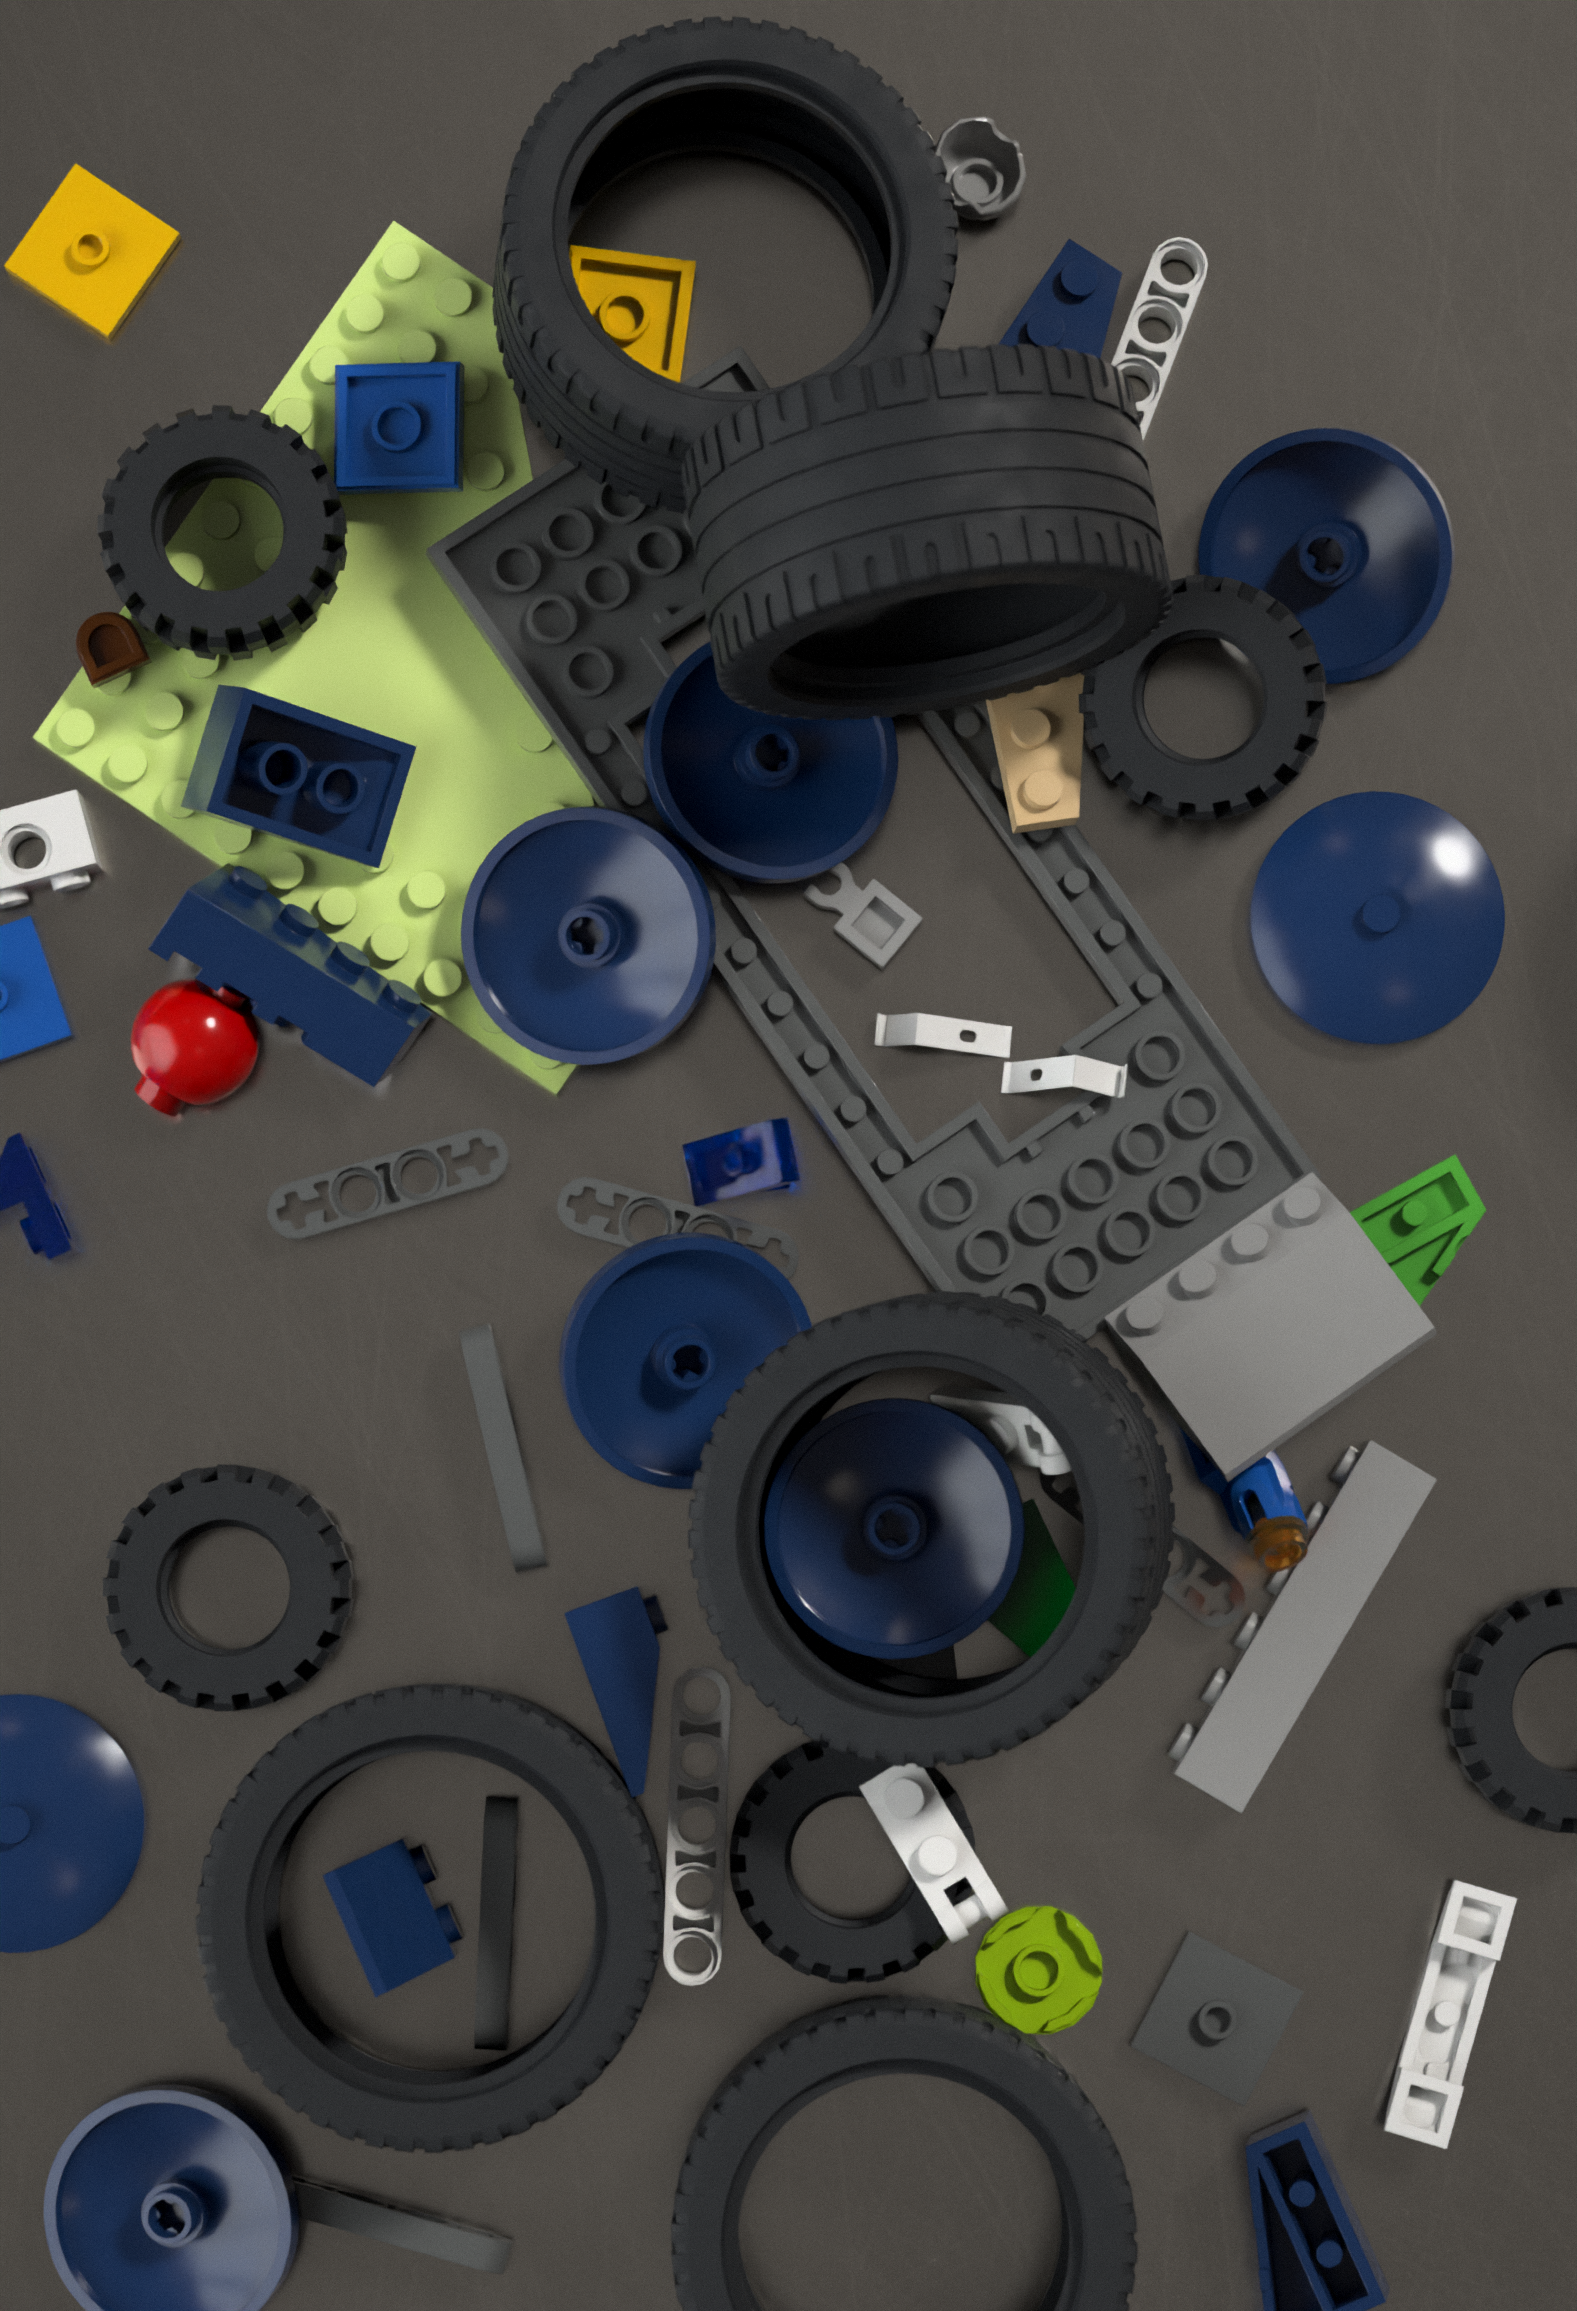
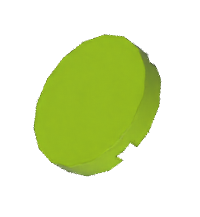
(1038, 1969)

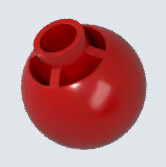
(192, 1045)

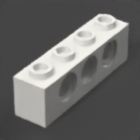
(68, 840)

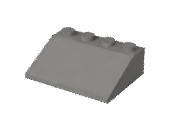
(1269, 1326)

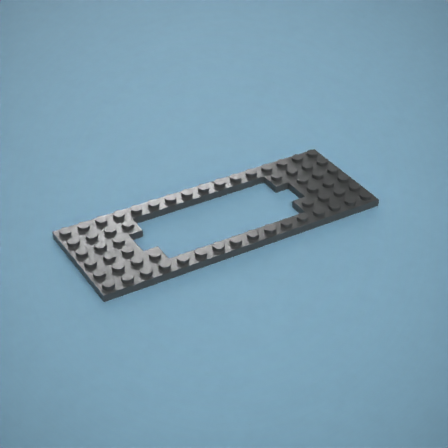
(1080, 1206)

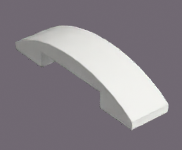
(1447, 2013)

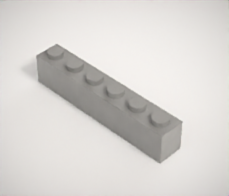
(1301, 1626)

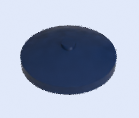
(1340, 538)
(763, 789)
(1376, 918)
(588, 935)
(666, 1344)
(894, 1528)
(66, 1822)
(171, 2206)

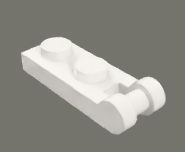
(1007, 1424)
(932, 1847)

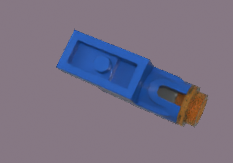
(1259, 1509)

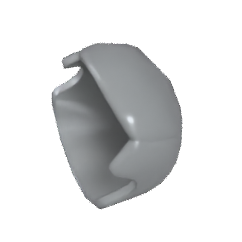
(981, 167)

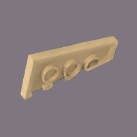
(1040, 753)

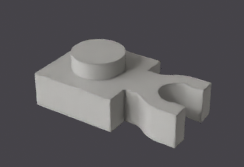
(871, 918)

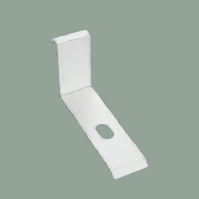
(942, 1033)
(1065, 1072)

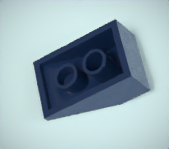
(298, 775)
(622, 1663)
(393, 1914)

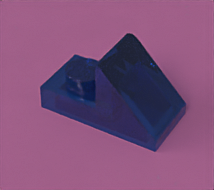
(742, 1163)
(26, 1187)

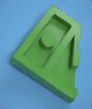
(1423, 1224)

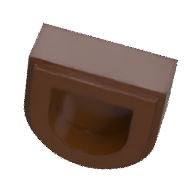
(109, 647)

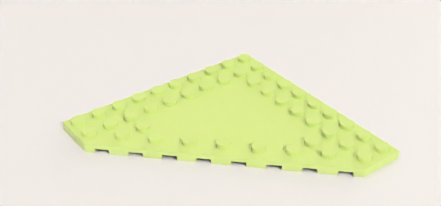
(380, 656)

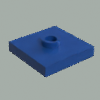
(399, 428)
(29, 998)

